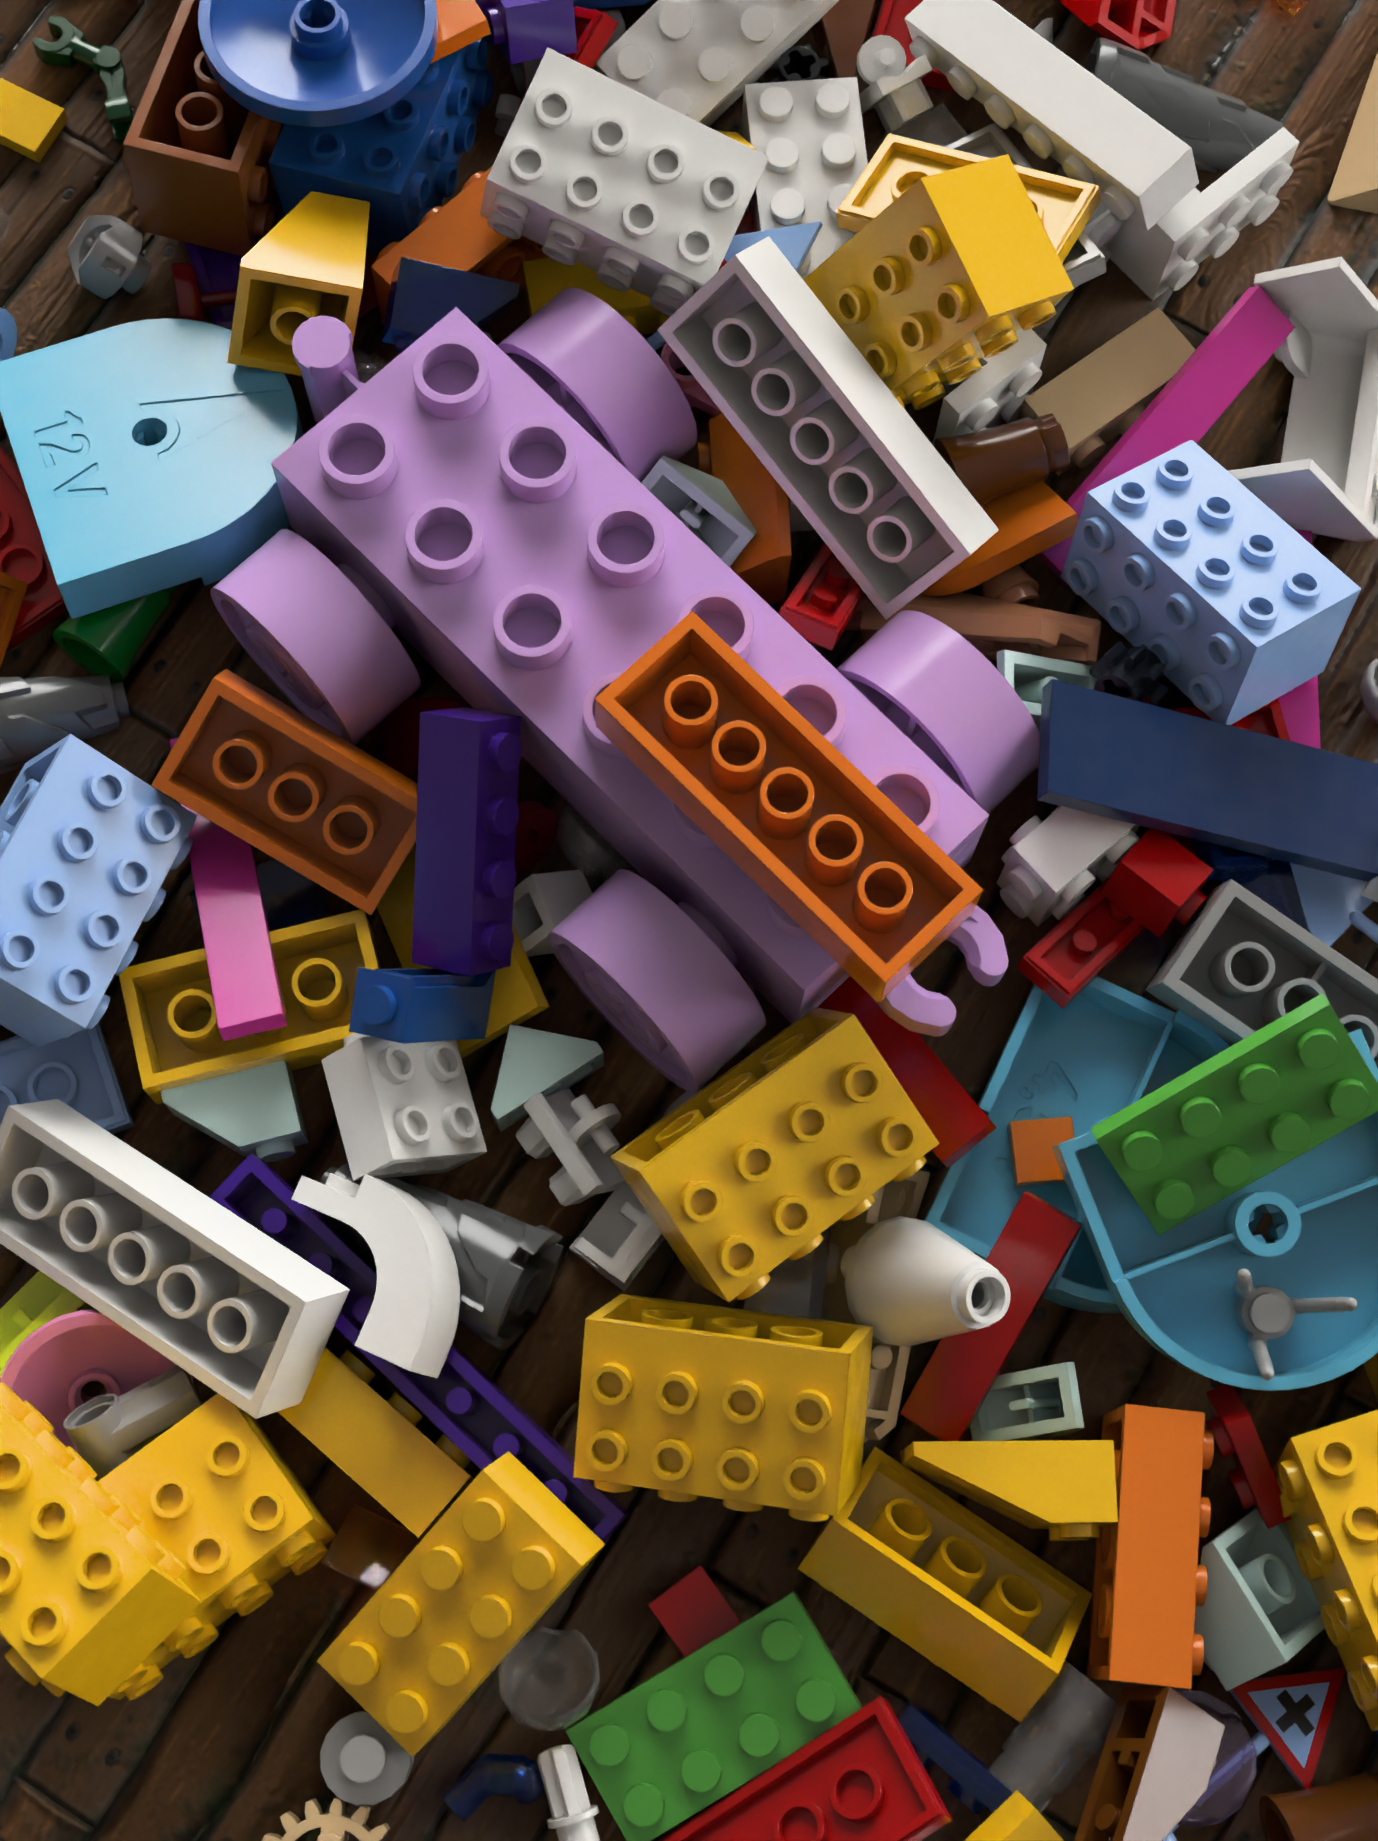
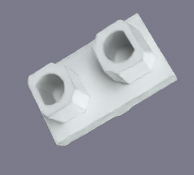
(893, 88)
(578, 1138)

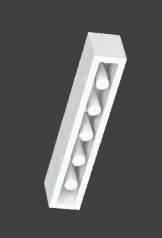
(1055, 106)

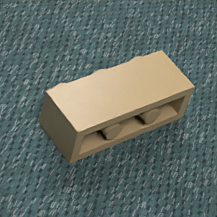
(1111, 386)

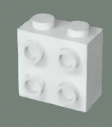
(1059, 861)
(402, 1107)

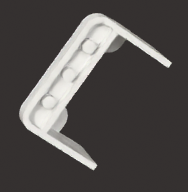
(1332, 422)

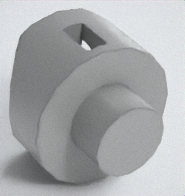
(113, 258)
(363, 1760)

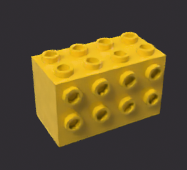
(943, 279)
(776, 1153)
(723, 1405)
(1333, 1502)
(227, 1513)
(77, 1574)

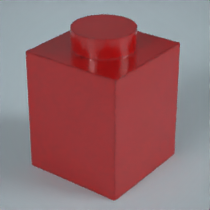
(1158, 882)

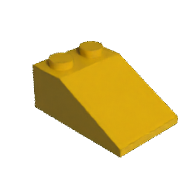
(1035, 1483)

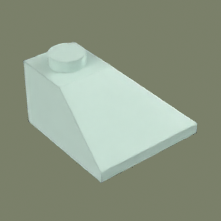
(1255, 1601)

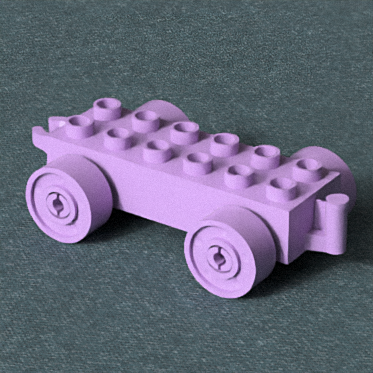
(510, 541)

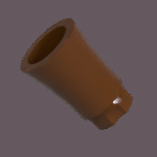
(1006, 456)
(1324, 1813)

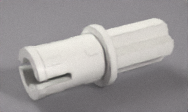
(567, 1795)

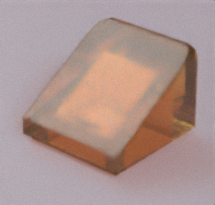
(367, 1547)

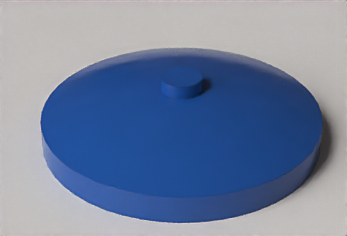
(318, 57)

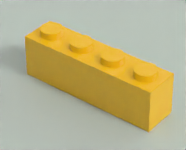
(379, 1443)

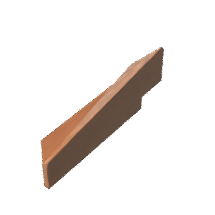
(998, 625)

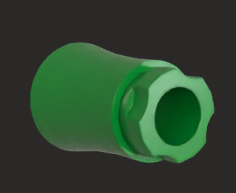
(112, 636)

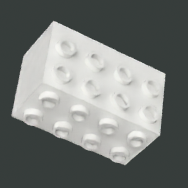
(619, 184)

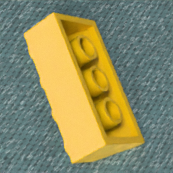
(948, 1585)

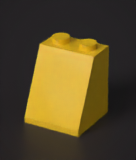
(298, 272)

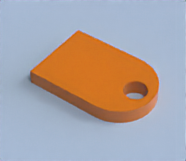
(1027, 525)

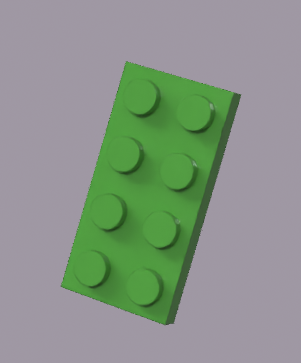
(1239, 1115)
(713, 1720)

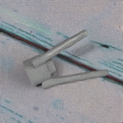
(1269, 1313)

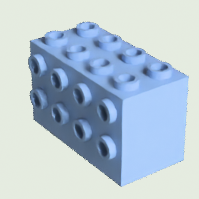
(1208, 582)
(76, 881)

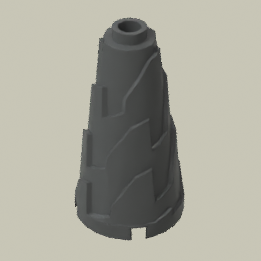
(1209, 121)
(48, 708)
(499, 1259)

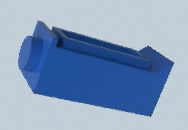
(421, 1004)

